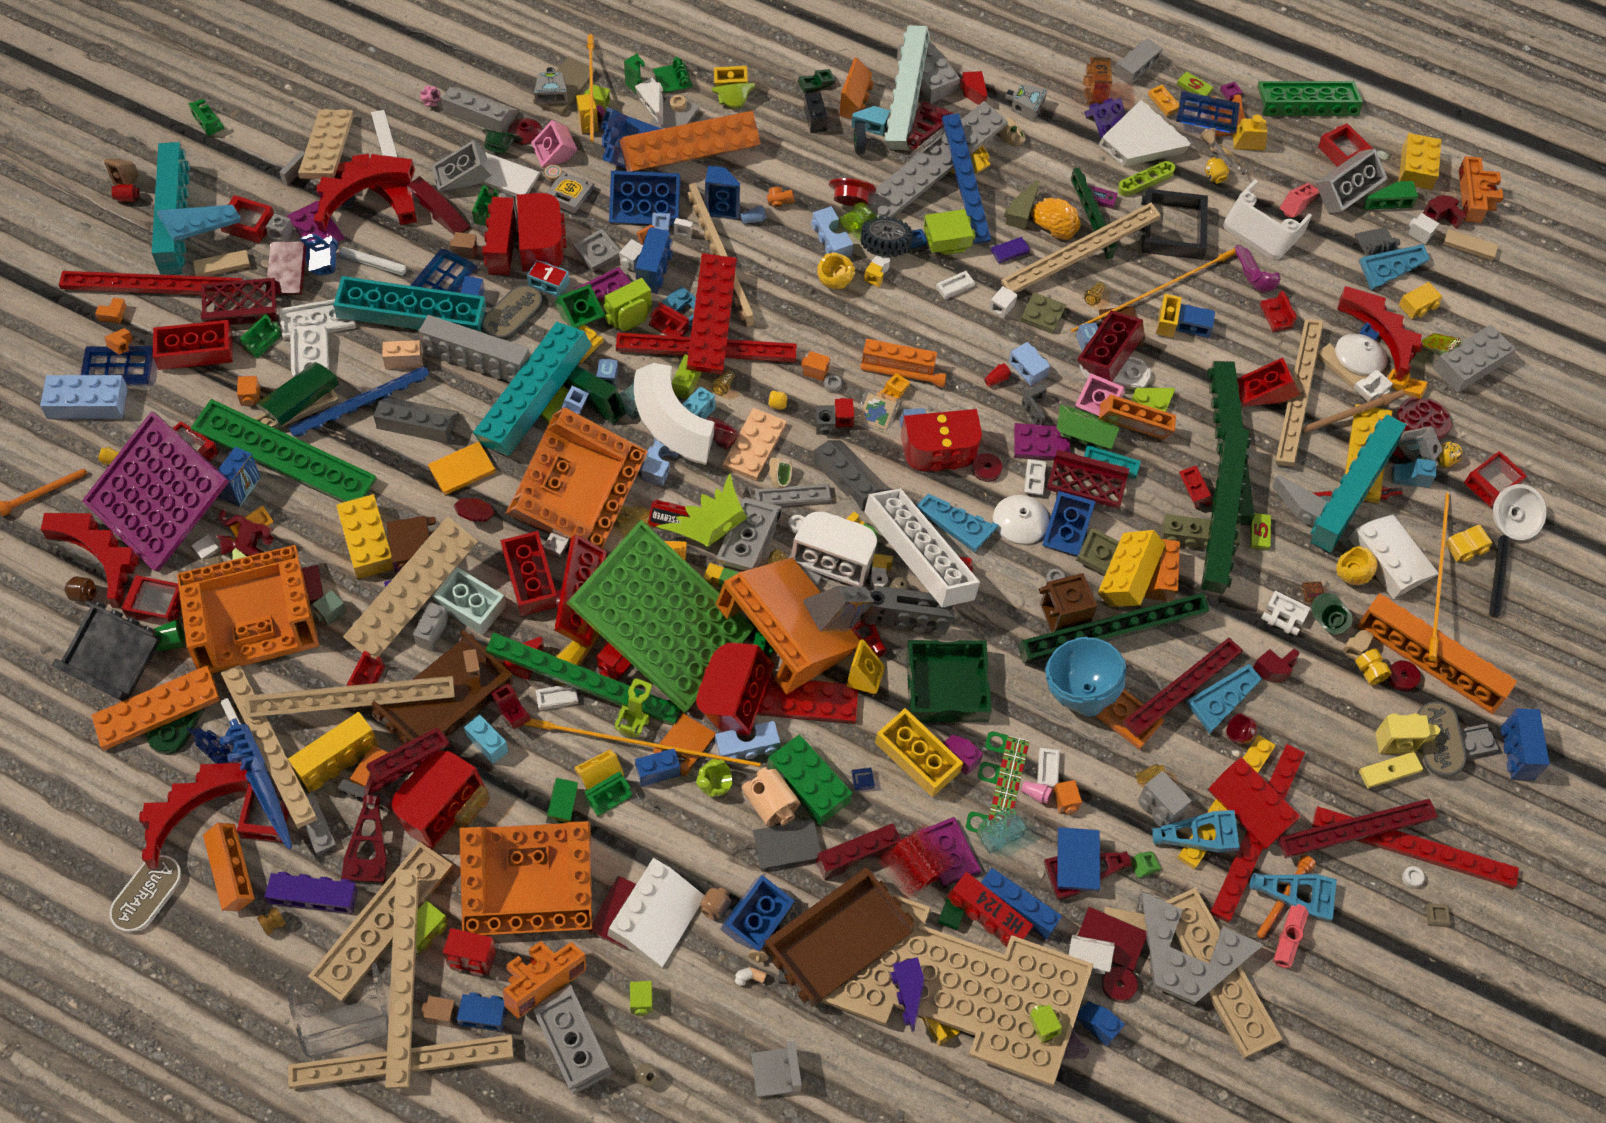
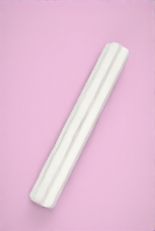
(372, 261)

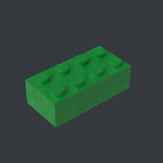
(810, 779)

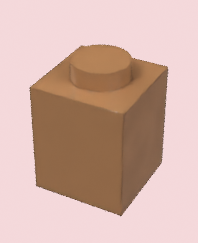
(464, 245)
(439, 1011)

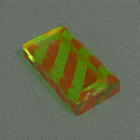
(1441, 342)

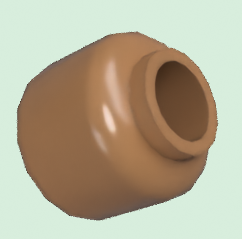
(715, 903)

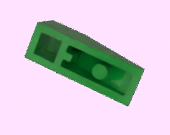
(1396, 195)

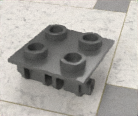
(1377, 241)

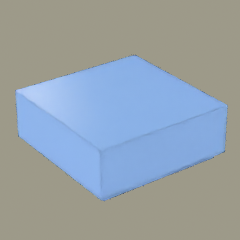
(661, 221)

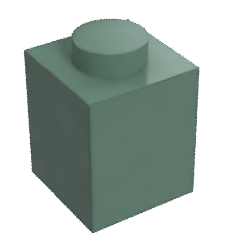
(329, 608)

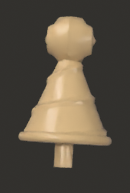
(1209, 136)
(760, 956)

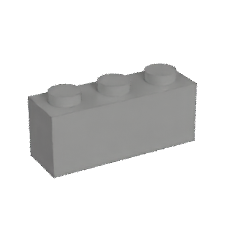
(1138, 61)

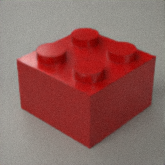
(469, 952)

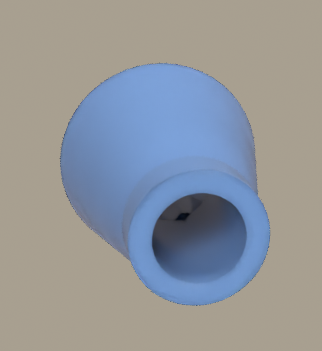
(754, 215)

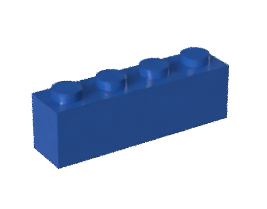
(1036, 912)

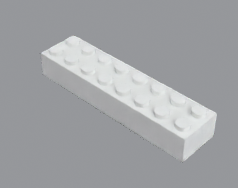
(922, 547)

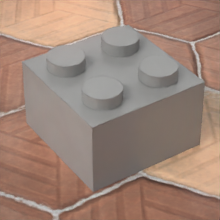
(1163, 800)

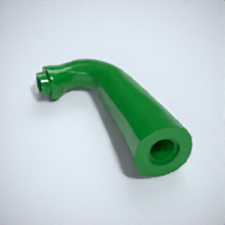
(172, 636)

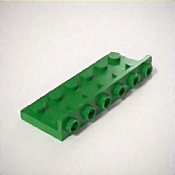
(1310, 98)

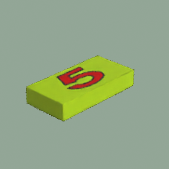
(1194, 85)
(1260, 532)

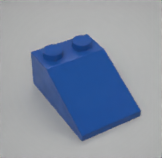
(1069, 523)

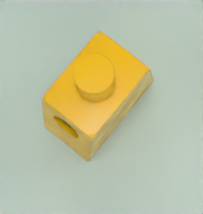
(1251, 134)

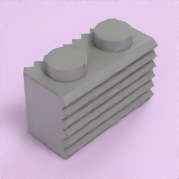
(431, 626)

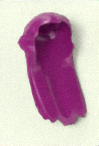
(1261, 281)

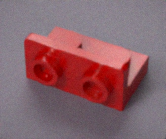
(1279, 312)

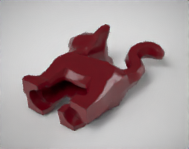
(247, 537)

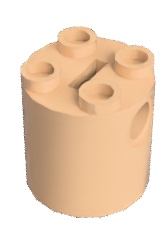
(771, 797)

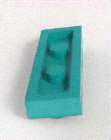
(1112, 458)

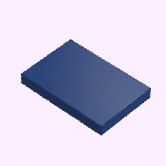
(1078, 859)

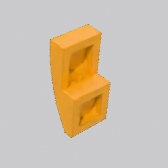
(896, 386)
(1410, 386)

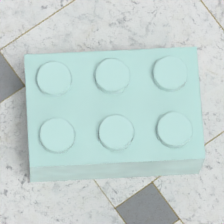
(470, 600)

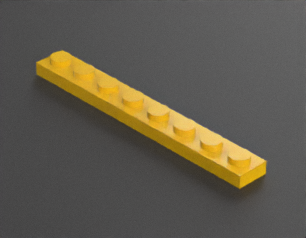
(1255, 757)

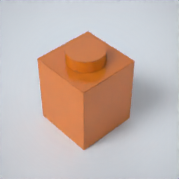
(815, 365)
(248, 390)
(1067, 797)

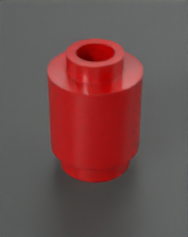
(125, 192)

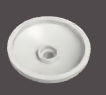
(1361, 354)
(1528, 512)
(1018, 527)

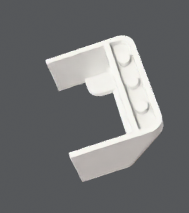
(1261, 230)

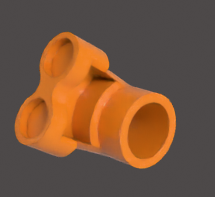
(777, 197)

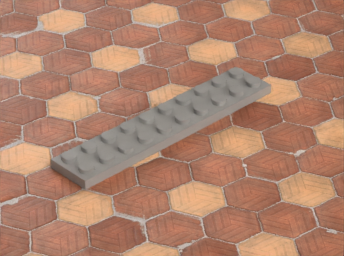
(933, 163)

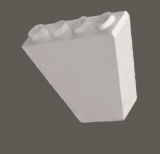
(1142, 137)

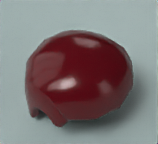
(1241, 729)

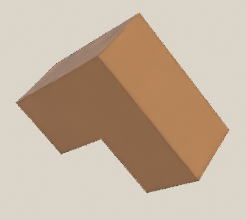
(471, 663)

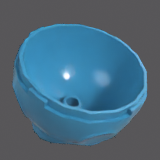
(1086, 675)

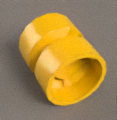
(1372, 665)

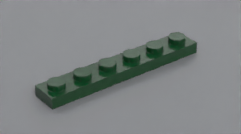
(1090, 207)

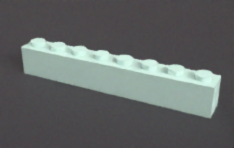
(907, 87)

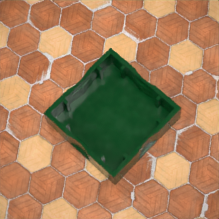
(948, 681)

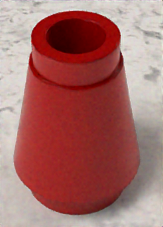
(997, 375)

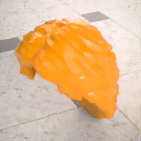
(1057, 217)

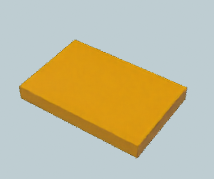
(461, 468)

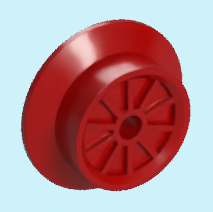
(851, 191)

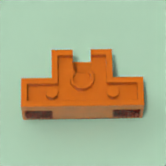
(1478, 189)
(541, 977)

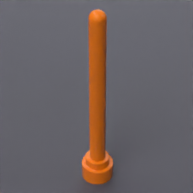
(938, 379)
(6, 507)
(1305, 865)

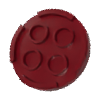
(1425, 413)

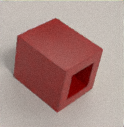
(844, 412)

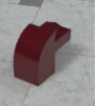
(1445, 207)
(1274, 668)
(510, 707)

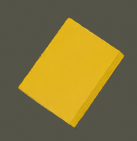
(865, 669)

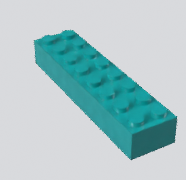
(169, 194)
(405, 304)
(532, 388)
(1357, 483)

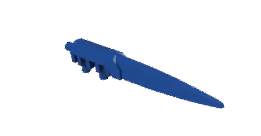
(248, 753)

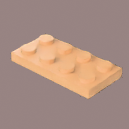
(755, 445)

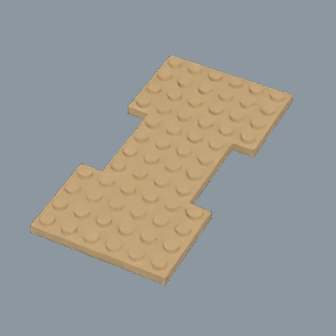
(978, 994)

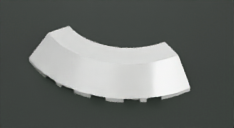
(667, 417)

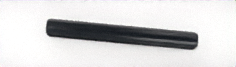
(1499, 576)

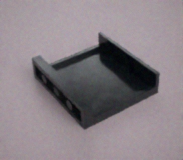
(109, 651)

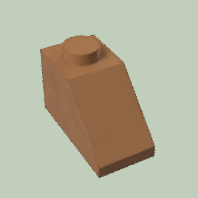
(121, 171)

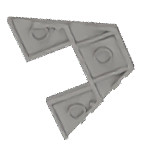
(1181, 973)

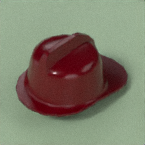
(723, 433)

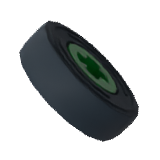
(859, 138)

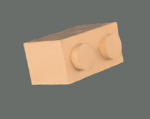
(402, 354)

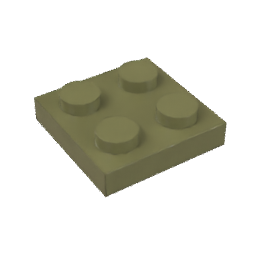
(1043, 313)
(1097, 551)

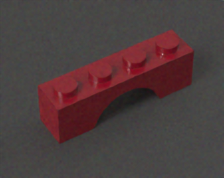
(841, 857)

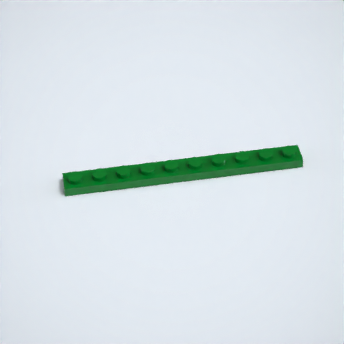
(578, 677)

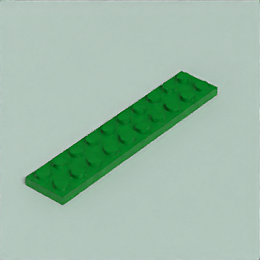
(283, 452)

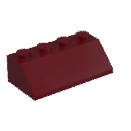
(1112, 345)

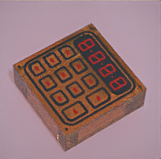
(1312, 590)

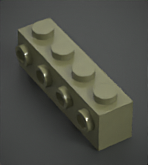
(1189, 530)

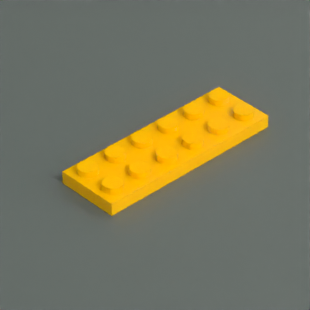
(1362, 426)

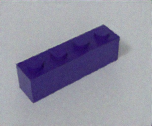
(311, 892)

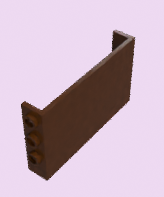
(416, 718)
(839, 936)

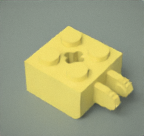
(1404, 733)

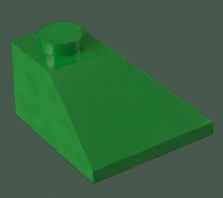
(579, 307)

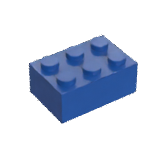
(654, 258)
(1525, 744)

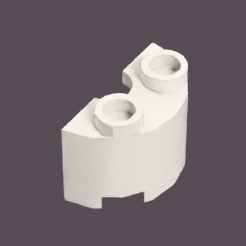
(1373, 386)

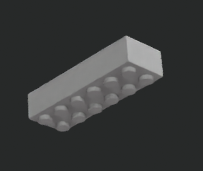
(472, 348)

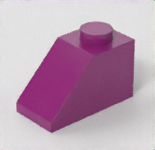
(965, 751)

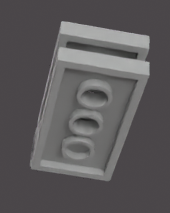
(749, 541)
(562, 1021)

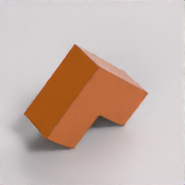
(113, 313)
(119, 341)

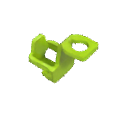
(633, 712)

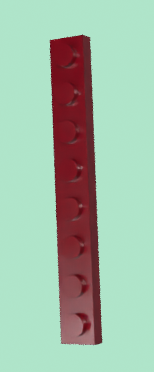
(1182, 687)
(1357, 828)

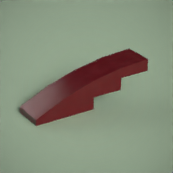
(439, 207)

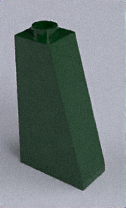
(602, 395)

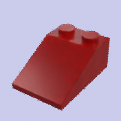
(1267, 385)

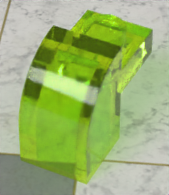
(857, 217)

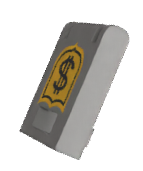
(571, 188)

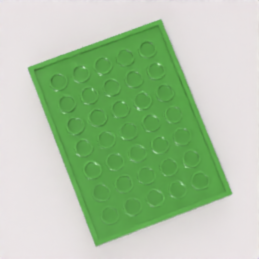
(657, 613)

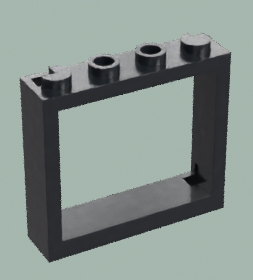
(1176, 248)

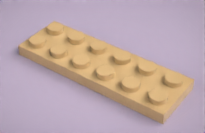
(326, 144)

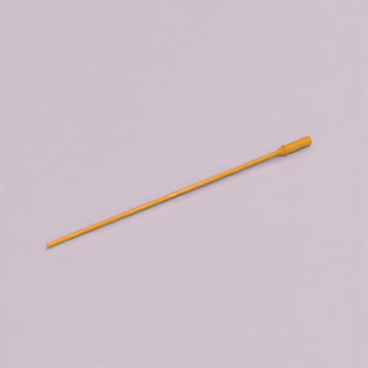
(590, 46)
(1222, 257)
(1434, 640)
(549, 726)

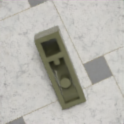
(1021, 207)

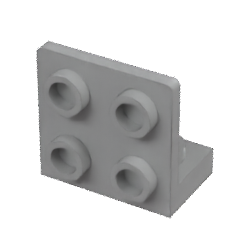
(776, 1071)

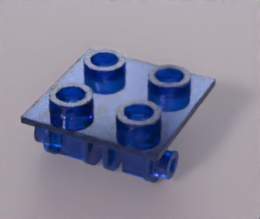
(210, 745)

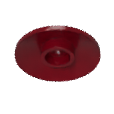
(526, 128)

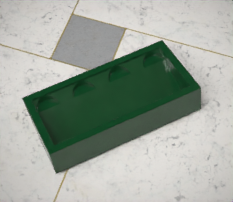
(298, 393)

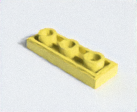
(1399, 766)

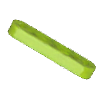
(1134, 187)

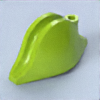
(733, 95)

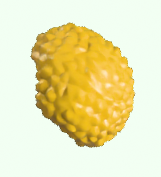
(835, 271)
(1357, 566)

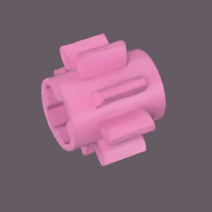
(430, 96)

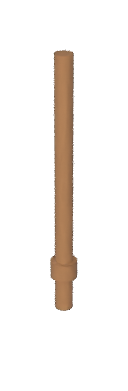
(1384, 399)

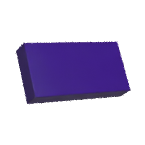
(1010, 250)

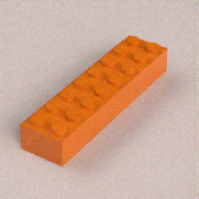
(690, 142)
(1454, 664)

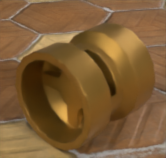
(271, 921)

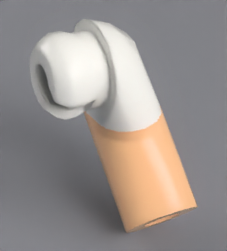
(749, 973)

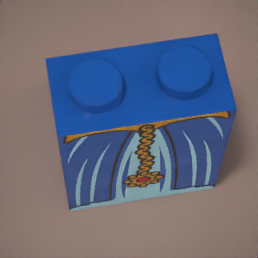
(242, 476)

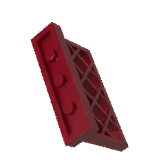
(239, 314)
(1090, 469)
(403, 760)

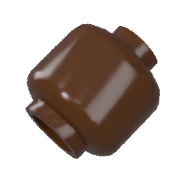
(80, 589)

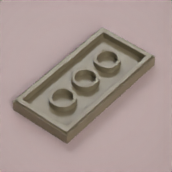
(575, 78)

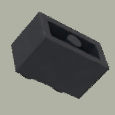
(815, 112)

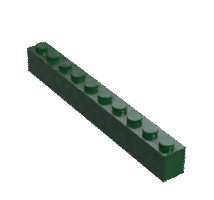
(1228, 412)
(1225, 510)
(1116, 626)

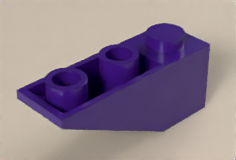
(910, 983)

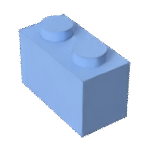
(1029, 363)

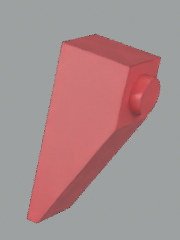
(1299, 200)

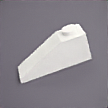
(650, 95)

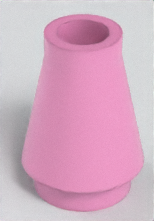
(1037, 791)

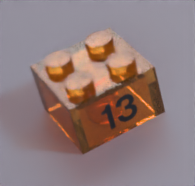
(1098, 80)

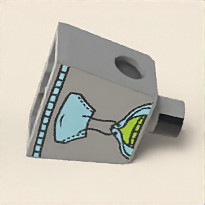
(550, 88)
(1027, 101)
(1421, 444)

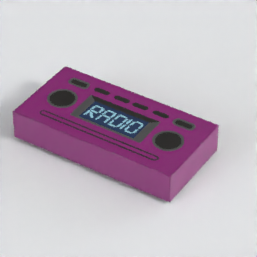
(1104, 197)

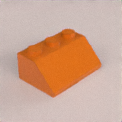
(856, 89)
(1165, 577)

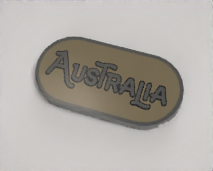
(512, 312)
(1447, 752)

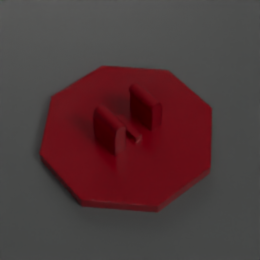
(473, 509)

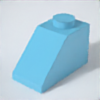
(873, 118)

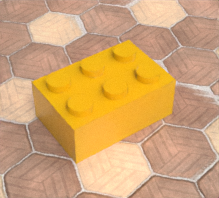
(1420, 160)

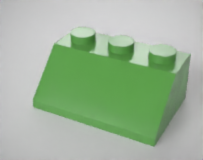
(1086, 427)

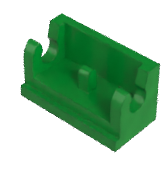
(632, 71)
(205, 117)
(480, 209)
(260, 336)
(608, 794)
(561, 801)

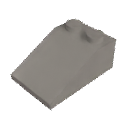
(462, 168)

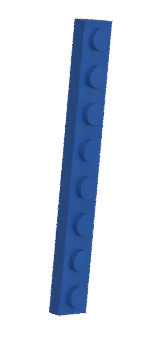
(966, 177)
(351, 405)

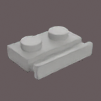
(1478, 741)

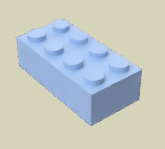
(84, 397)

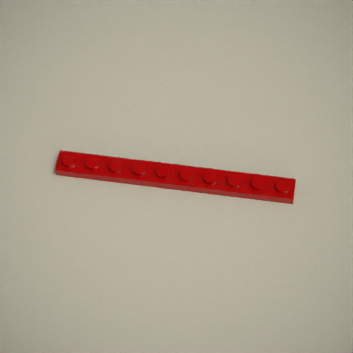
(141, 283)
(680, 346)
(1250, 848)
(1431, 852)

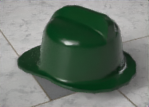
(499, 141)
(1331, 613)

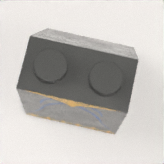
(838, 607)

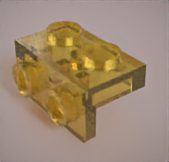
(472, 807)

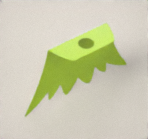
(713, 519)

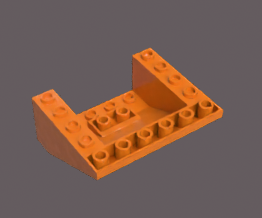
(577, 479)
(774, 603)
(246, 610)
(526, 878)

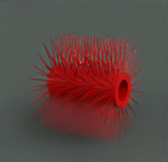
(911, 856)

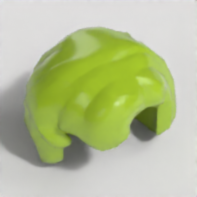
(714, 778)

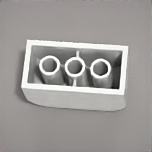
(835, 548)

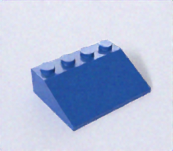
(640, 194)

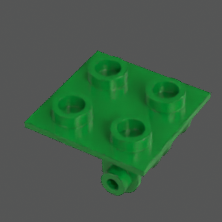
(673, 76)

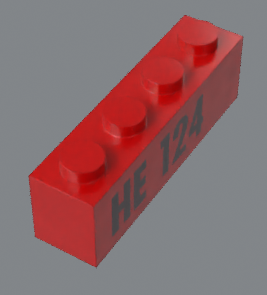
(988, 909)

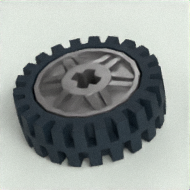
(886, 236)

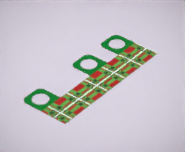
(1006, 776)

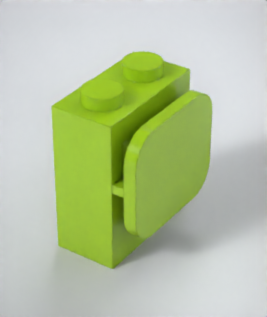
(949, 231)
(628, 305)

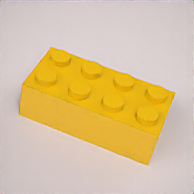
(365, 536)
(1131, 568)
(333, 752)
(918, 752)

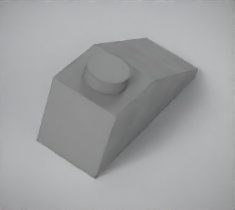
(1300, 501)

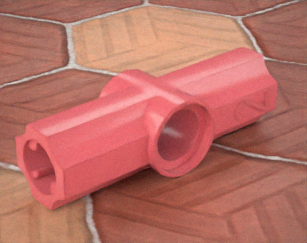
(1287, 947)

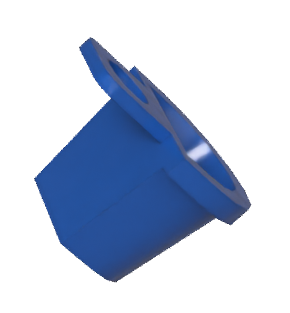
(320, 254)

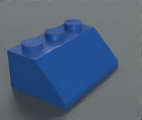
(722, 193)
(757, 914)

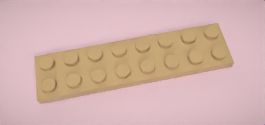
(411, 588)
(373, 928)
(1232, 997)

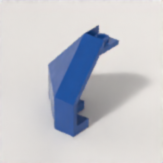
(615, 128)

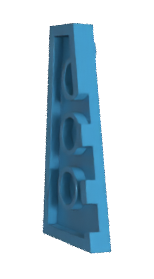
(198, 220)
(1389, 265)
(962, 526)
(1220, 699)

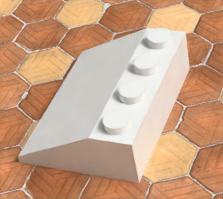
(1399, 559)
(656, 913)

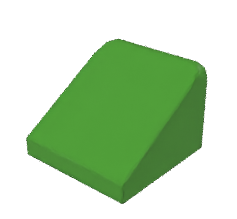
(1145, 864)

